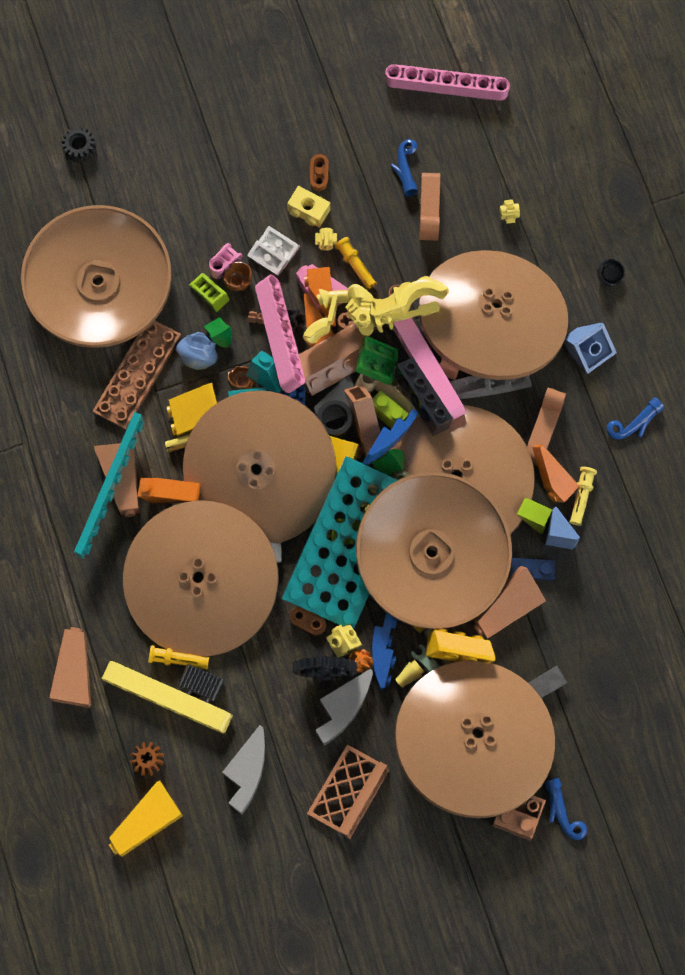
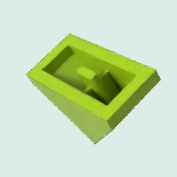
(534, 514)

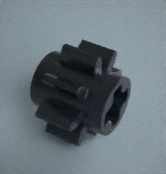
(296, 320)

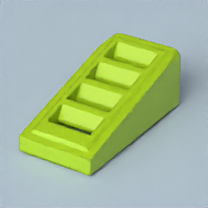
(218, 300)

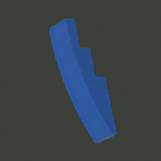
(388, 439)

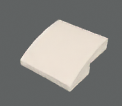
(273, 250)

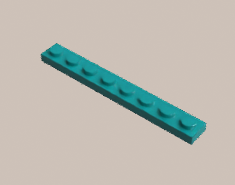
(106, 493)

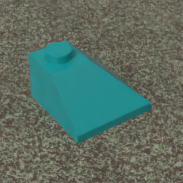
(264, 372)

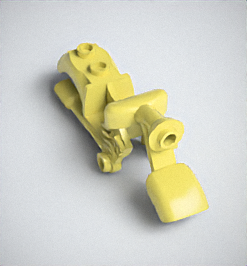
(372, 312)

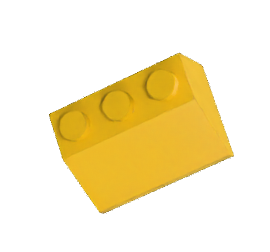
(458, 647)

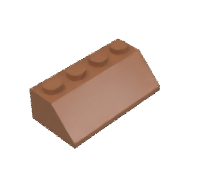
(331, 359)

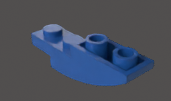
(381, 656)

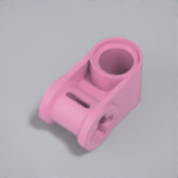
(223, 258)

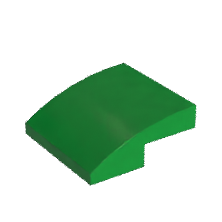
(377, 360)

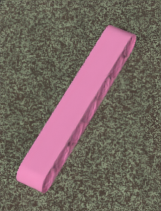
(440, 76)
(280, 334)
(418, 349)

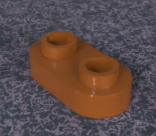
(319, 173)
(307, 621)

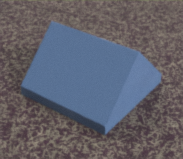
(560, 531)

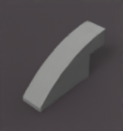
(343, 706)
(246, 770)

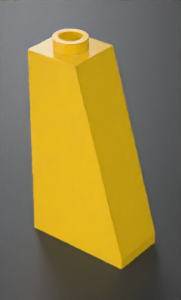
(146, 819)

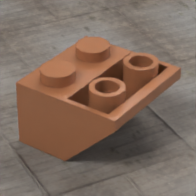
(521, 820)

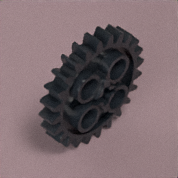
(324, 667)

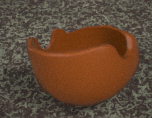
(238, 276)
(238, 380)

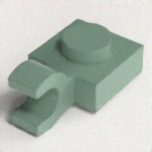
(425, 662)

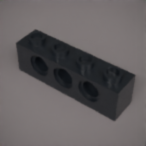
(423, 396)

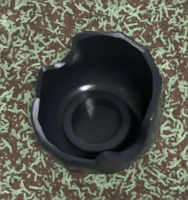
(611, 272)

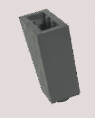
(334, 415)

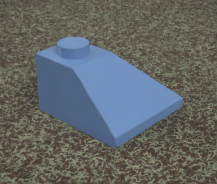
(590, 346)

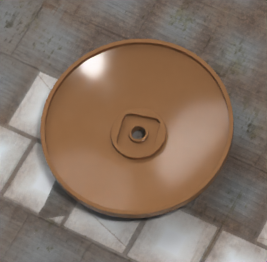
(89, 246)
(492, 340)
(283, 440)
(481, 449)
(469, 544)
(236, 584)
(468, 772)

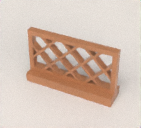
(364, 798)

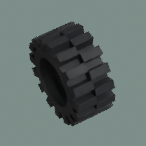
(74, 135)

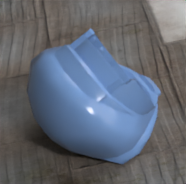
(197, 351)

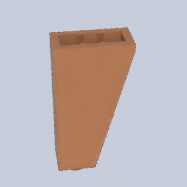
(363, 417)
(127, 490)
(515, 600)
(71, 675)

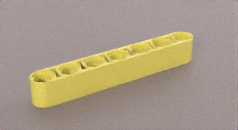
(167, 697)

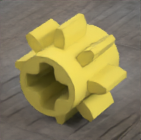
(509, 211)
(325, 239)

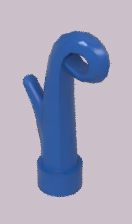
(409, 186)
(641, 421)
(558, 808)

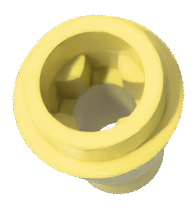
(409, 674)

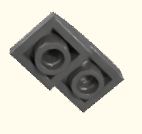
(548, 682)

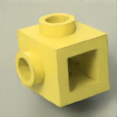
(343, 640)

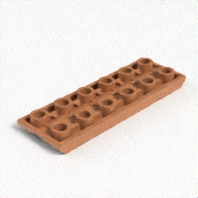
(137, 374)

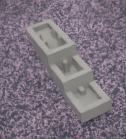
(476, 386)

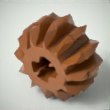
(153, 753)

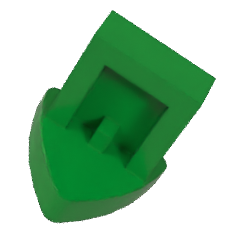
(219, 332)
(390, 462)

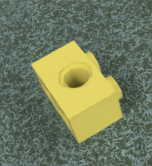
(303, 198)

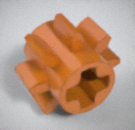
(363, 660)

